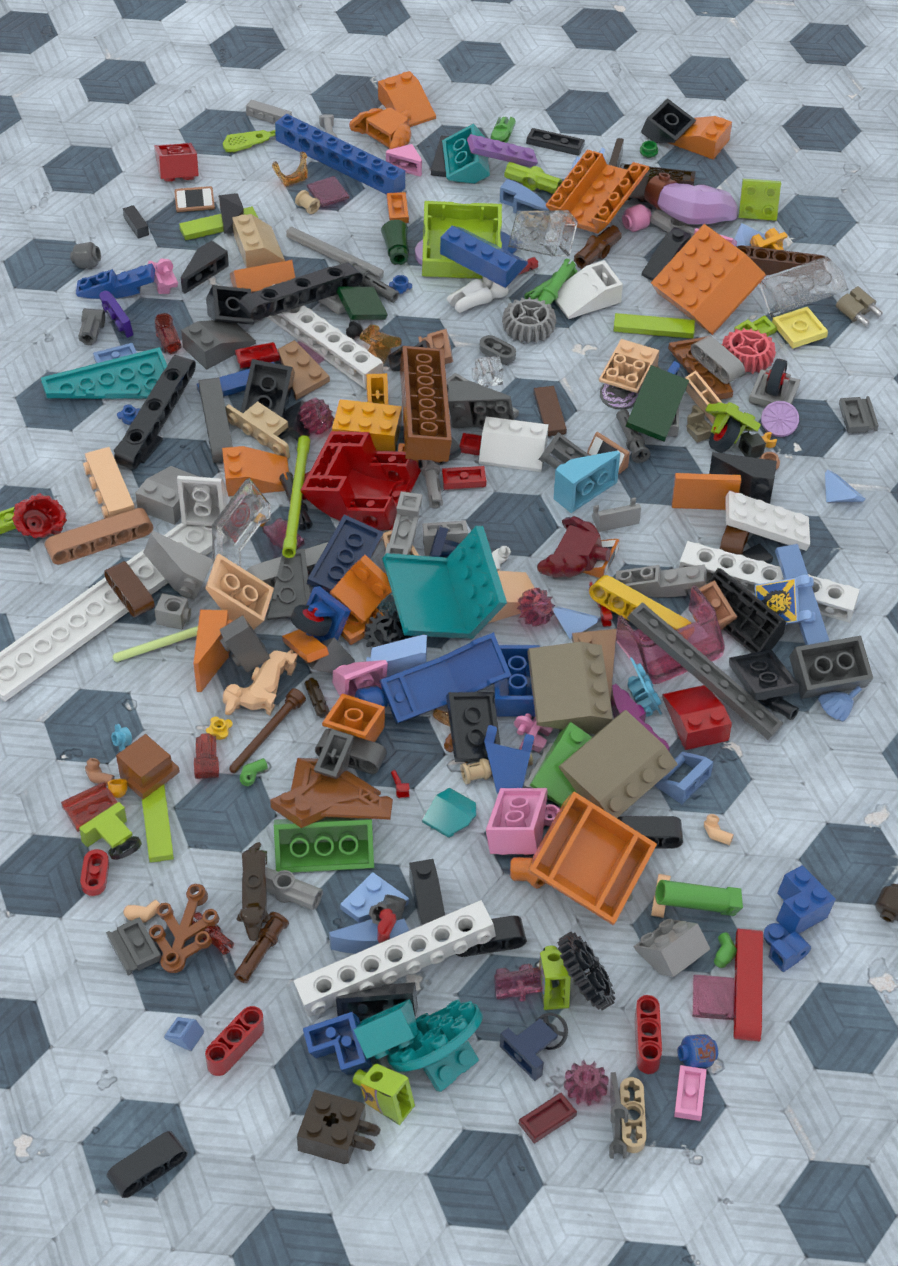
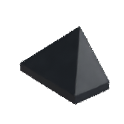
(230, 207)

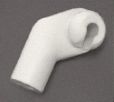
(500, 555)

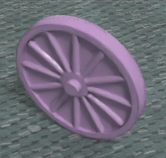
(780, 418)

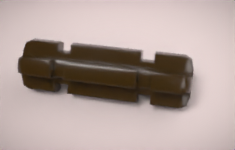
(316, 697)

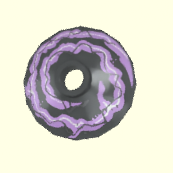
(617, 397)

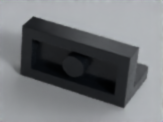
(295, 426)

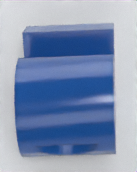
(790, 949)

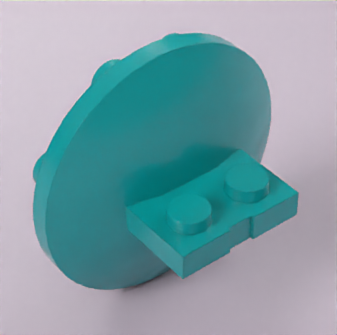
(441, 1044)

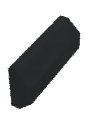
(756, 624)

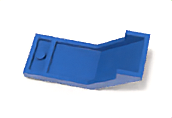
(462, 670)

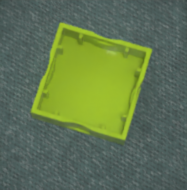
(439, 216)

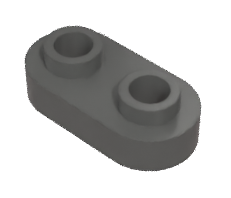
(494, 346)

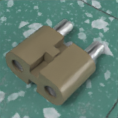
(856, 304)

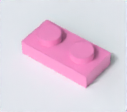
(690, 1093)

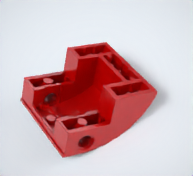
(359, 480)

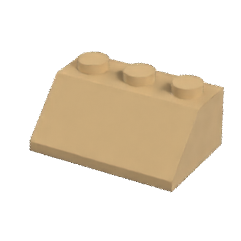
(256, 241)

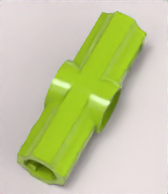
(532, 177)

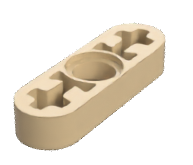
(638, 1105)

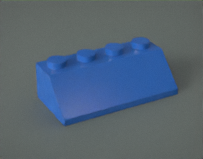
(481, 256)

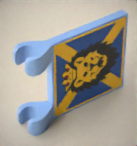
(784, 600)

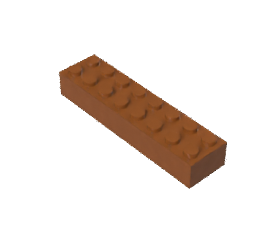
(425, 404)

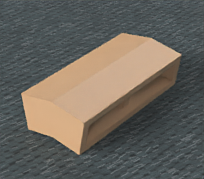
(701, 393)

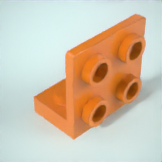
(362, 588)

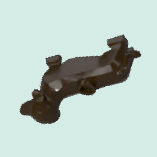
(254, 891)

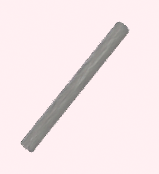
(331, 251)

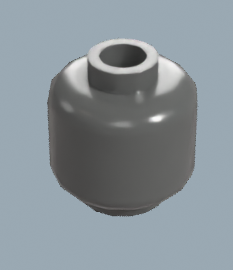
(85, 255)

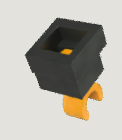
(754, 444)

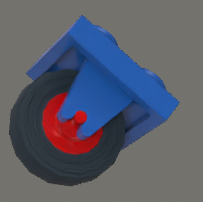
(321, 616)

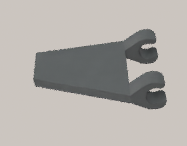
(617, 1111)

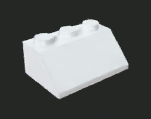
(513, 444)

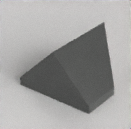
(337, 657)

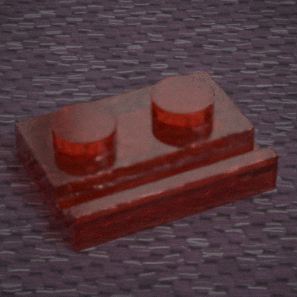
(88, 804)

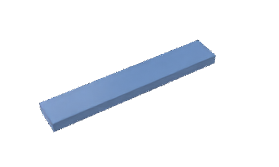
(792, 567)

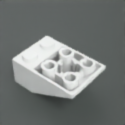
(590, 290)

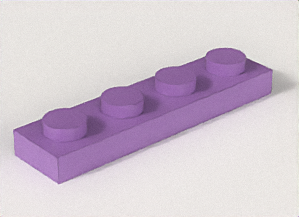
(502, 151)

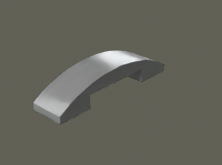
(405, 523)

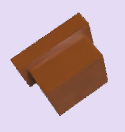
(145, 766)

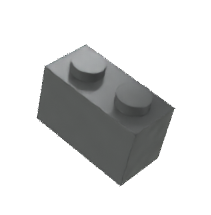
(244, 644)

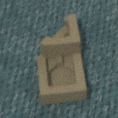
(697, 426)

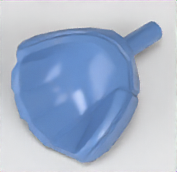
(838, 703)

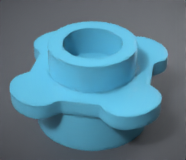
(121, 737)

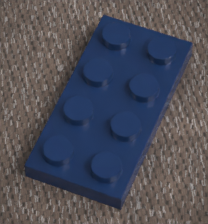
(346, 546)

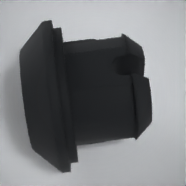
(354, 329)

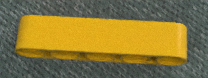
(624, 600)

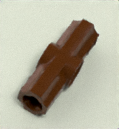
(597, 246)

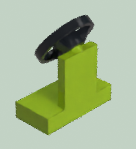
(112, 829)

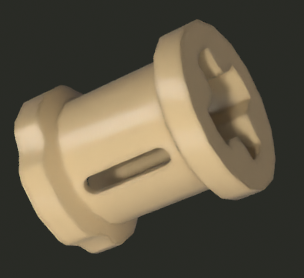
(305, 200)

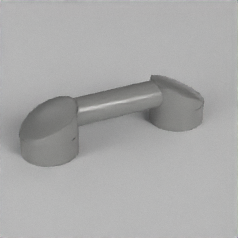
(327, 121)

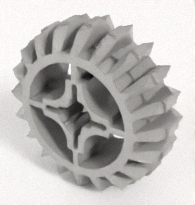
(529, 320)

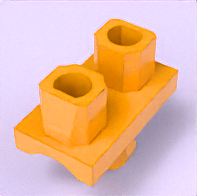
(773, 240)

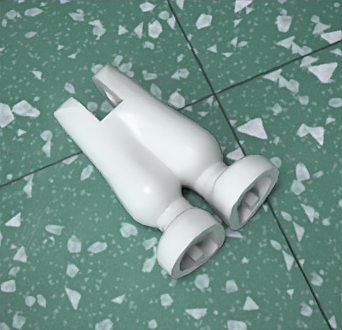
(475, 294)

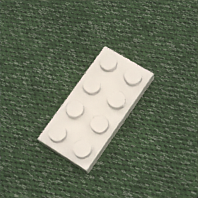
(767, 520)

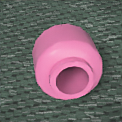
(636, 218)

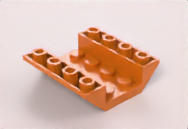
(596, 190)

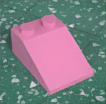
(517, 821)

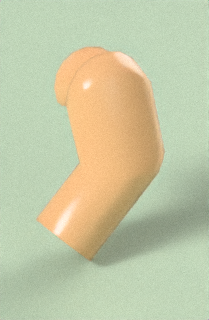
(714, 832)

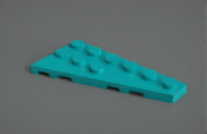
(117, 378)

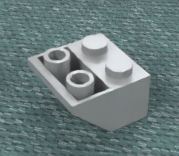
(672, 946)

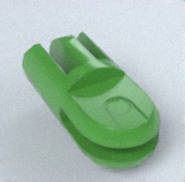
(503, 129)

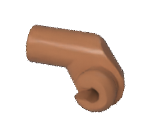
(95, 773)

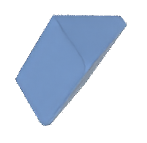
(184, 1033)

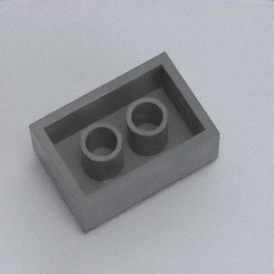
(831, 666)

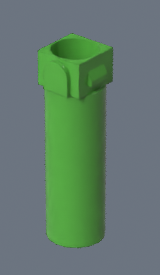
(699, 897)

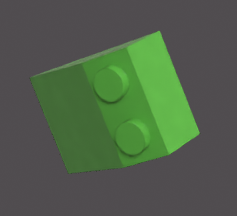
(549, 773)

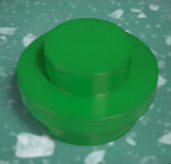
(649, 149)

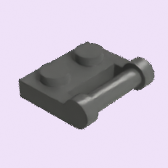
(563, 450)

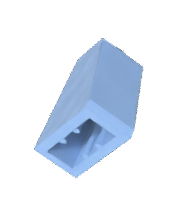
(401, 654)

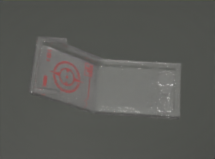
(239, 521)

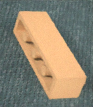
(108, 482)

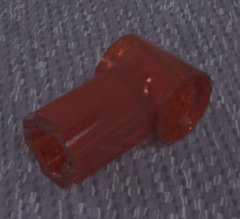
(166, 333)
(206, 761)

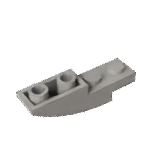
(665, 583)

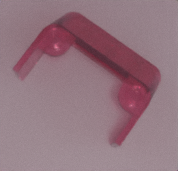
(659, 665)

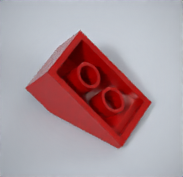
(176, 161)
(698, 717)

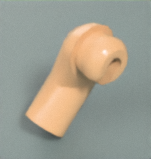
(145, 913)

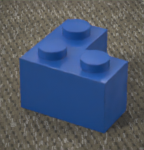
(804, 901)
(339, 1037)

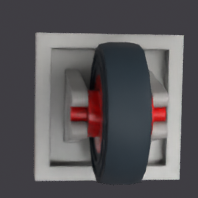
(774, 385)

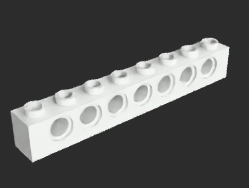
(329, 343)
(759, 571)
(403, 947)

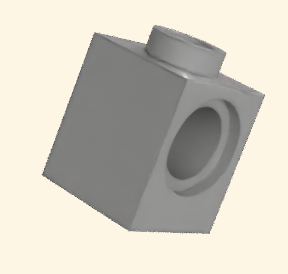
(172, 611)

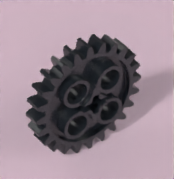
(594, 983)

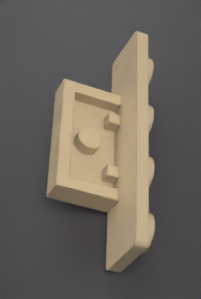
(262, 425)

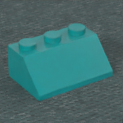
(460, 162)

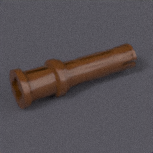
(267, 938)

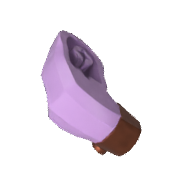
(690, 203)

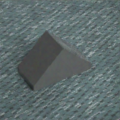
(335, 754)

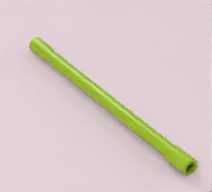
(290, 540)

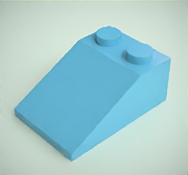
(585, 479)

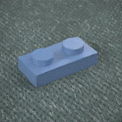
(114, 352)

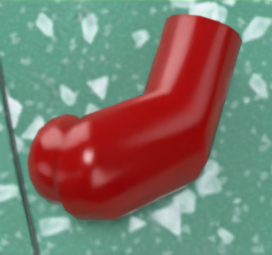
(386, 925)

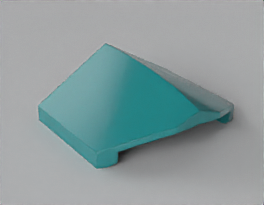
(450, 812)

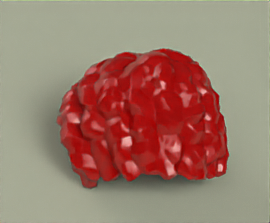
(43, 513)

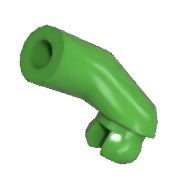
(250, 771)
(726, 952)

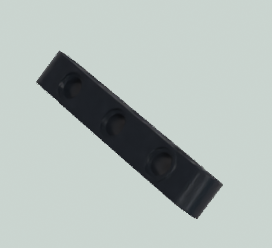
(299, 291)
(154, 412)

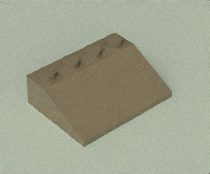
(570, 686)
(618, 765)

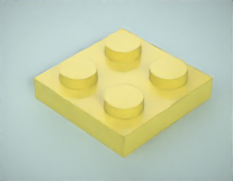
(800, 327)

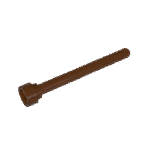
(293, 700)

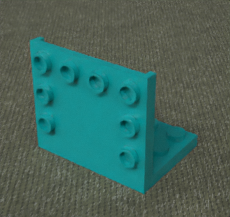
(447, 594)

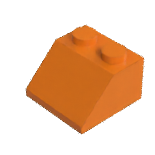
(356, 717)

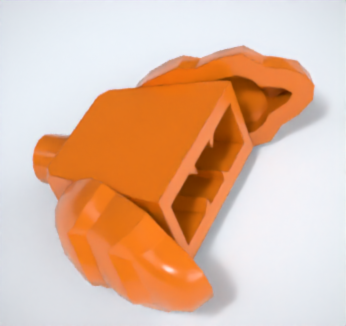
(384, 125)

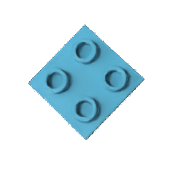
(643, 690)

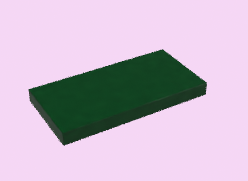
(657, 403)

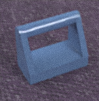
(682, 791)

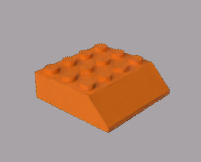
(708, 279)
(591, 857)

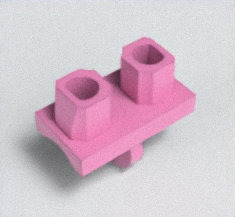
(164, 276)
(526, 725)

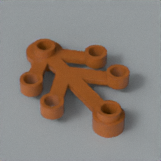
(184, 930)

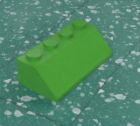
(324, 845)

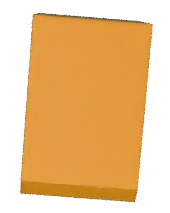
(377, 388)

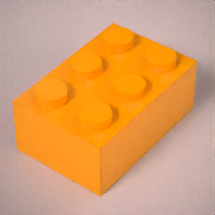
(379, 420)

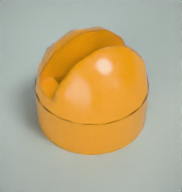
(118, 787)

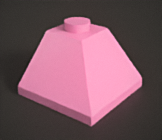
(358, 675)

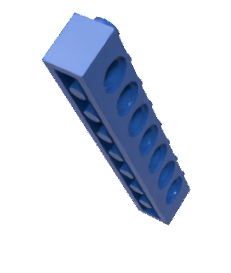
(340, 155)

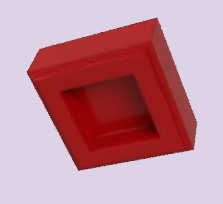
(470, 444)

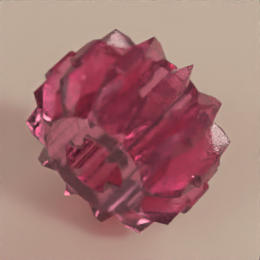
(316, 416)
(535, 607)
(577, 1086)

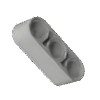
(717, 359)

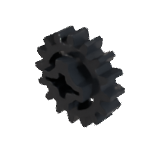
(378, 629)

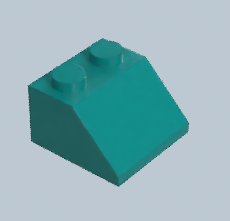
(387, 1030)

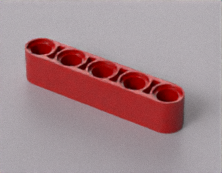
(748, 985)

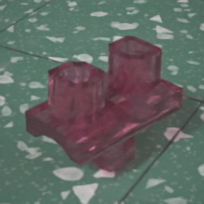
(277, 533)
(517, 982)

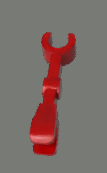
(606, 615)

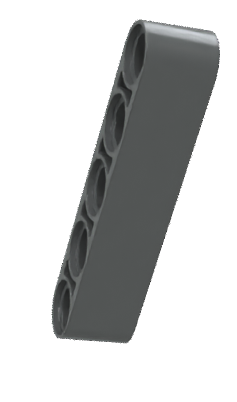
(215, 417)

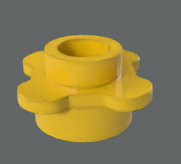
(223, 731)

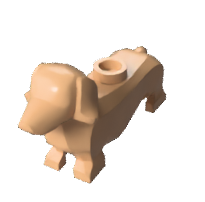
(265, 684)

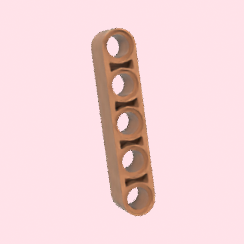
(98, 536)

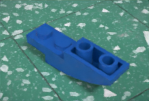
(119, 285)

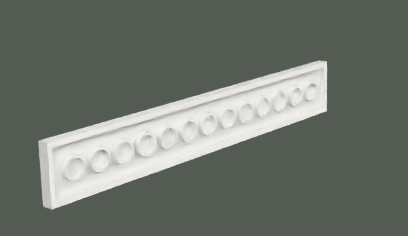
(84, 618)

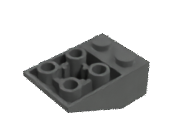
(472, 403)

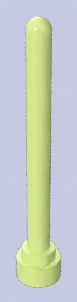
(152, 645)

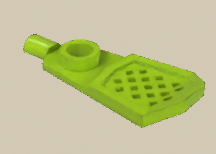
(245, 140)

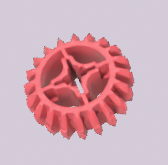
(751, 348)

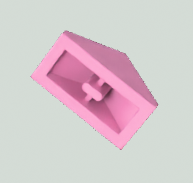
(405, 158)

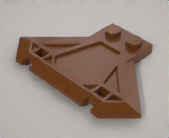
(320, 796)

